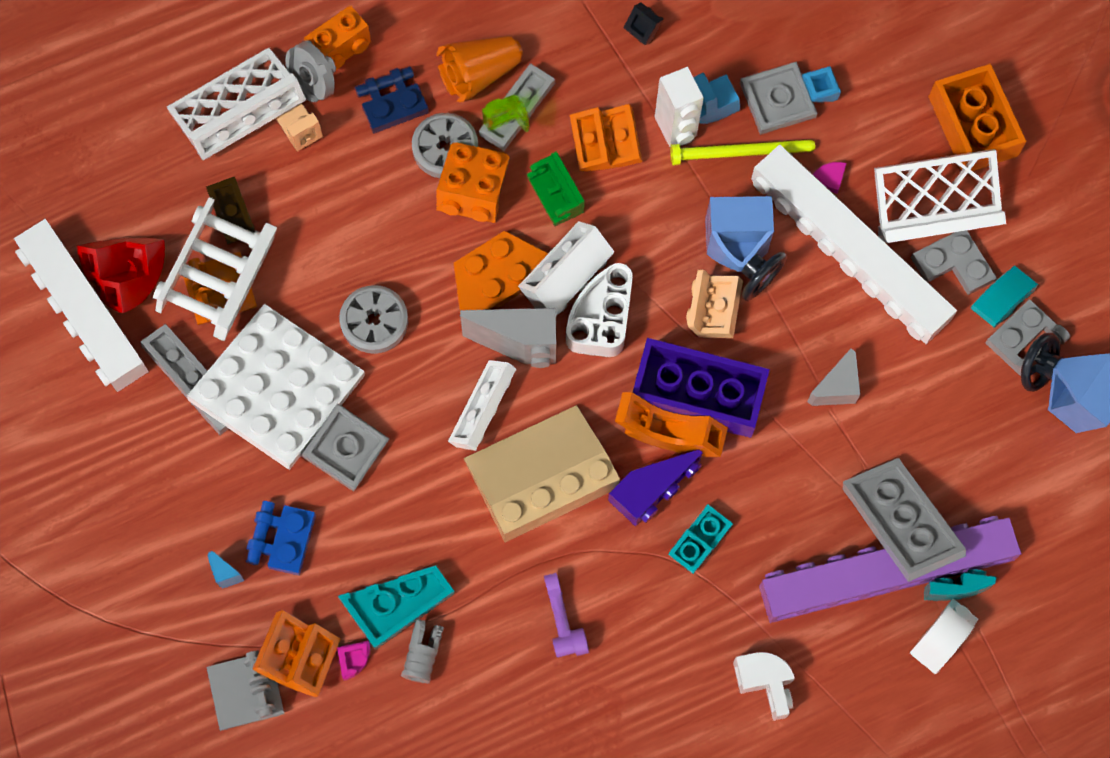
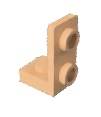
(300, 126)

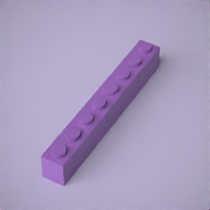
(876, 574)

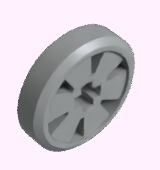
(434, 130)
(373, 337)

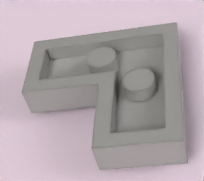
(957, 254)

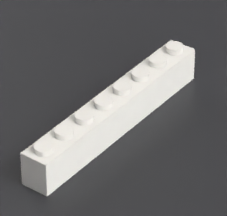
(853, 245)

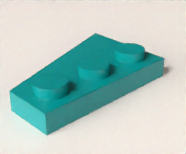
(396, 604)

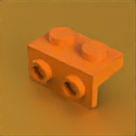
(341, 36)

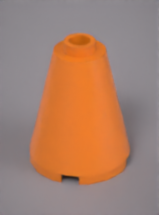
(476, 64)

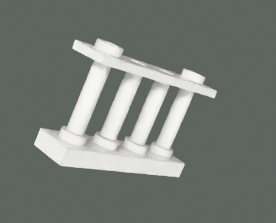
(233, 291)

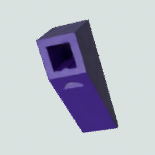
(648, 485)

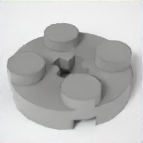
(311, 70)

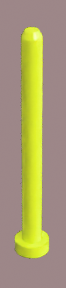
(679, 154)

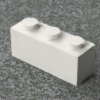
(678, 107)
(567, 268)

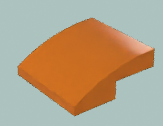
(605, 138)
(296, 654)

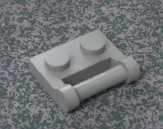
(1020, 331)

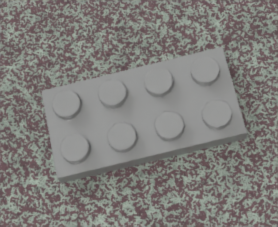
(904, 519)

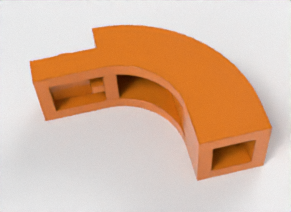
(669, 429)

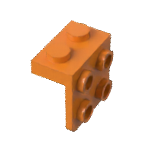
(471, 182)

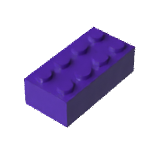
(701, 385)

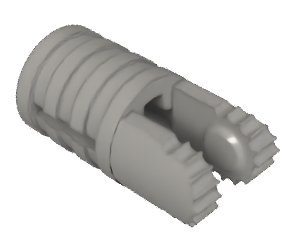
(421, 657)

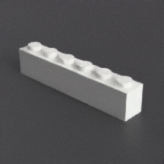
(81, 306)

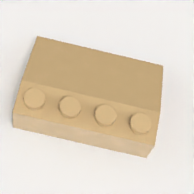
(542, 473)

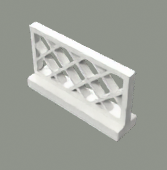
(242, 115)
(941, 222)

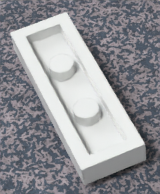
(482, 405)

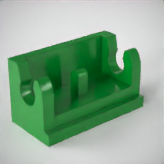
(556, 189)

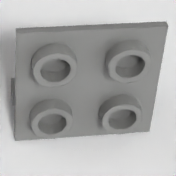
(242, 693)

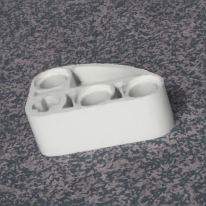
(591, 316)

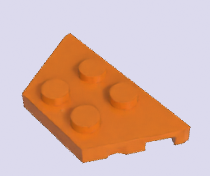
(494, 271)

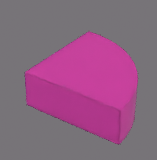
(831, 175)
(353, 658)

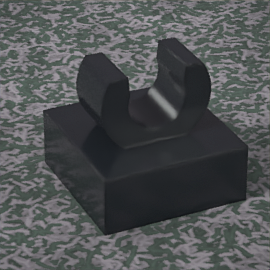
(643, 23)

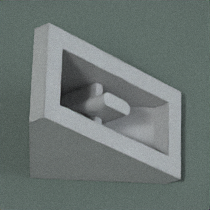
(840, 384)

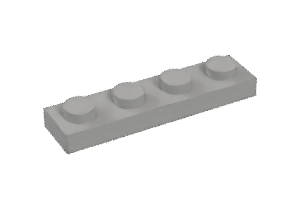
(178, 365)

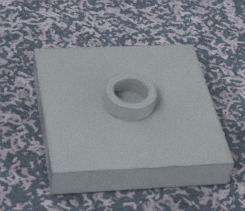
(778, 98)
(345, 447)

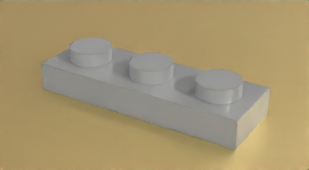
(532, 89)

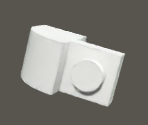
(944, 636)
(766, 672)

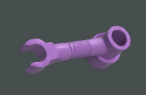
(569, 640)

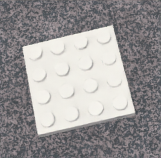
(275, 386)

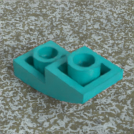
(1003, 296)
(700, 539)
(967, 585)

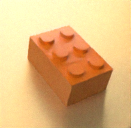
(977, 115)

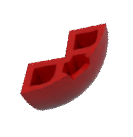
(123, 269)

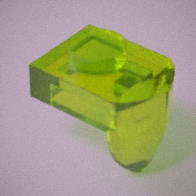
(505, 110)

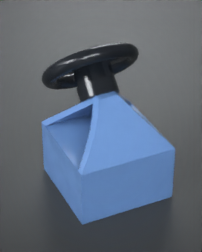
(739, 237)
(1077, 387)

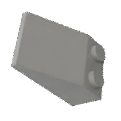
(516, 333)

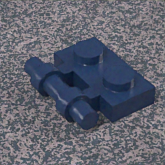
(394, 107)

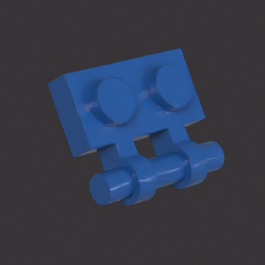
(290, 541)

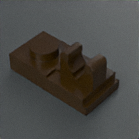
(230, 205)

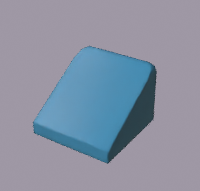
(822, 85)
(223, 572)

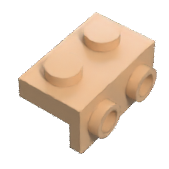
(714, 305)

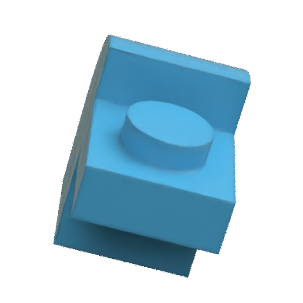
(719, 98)

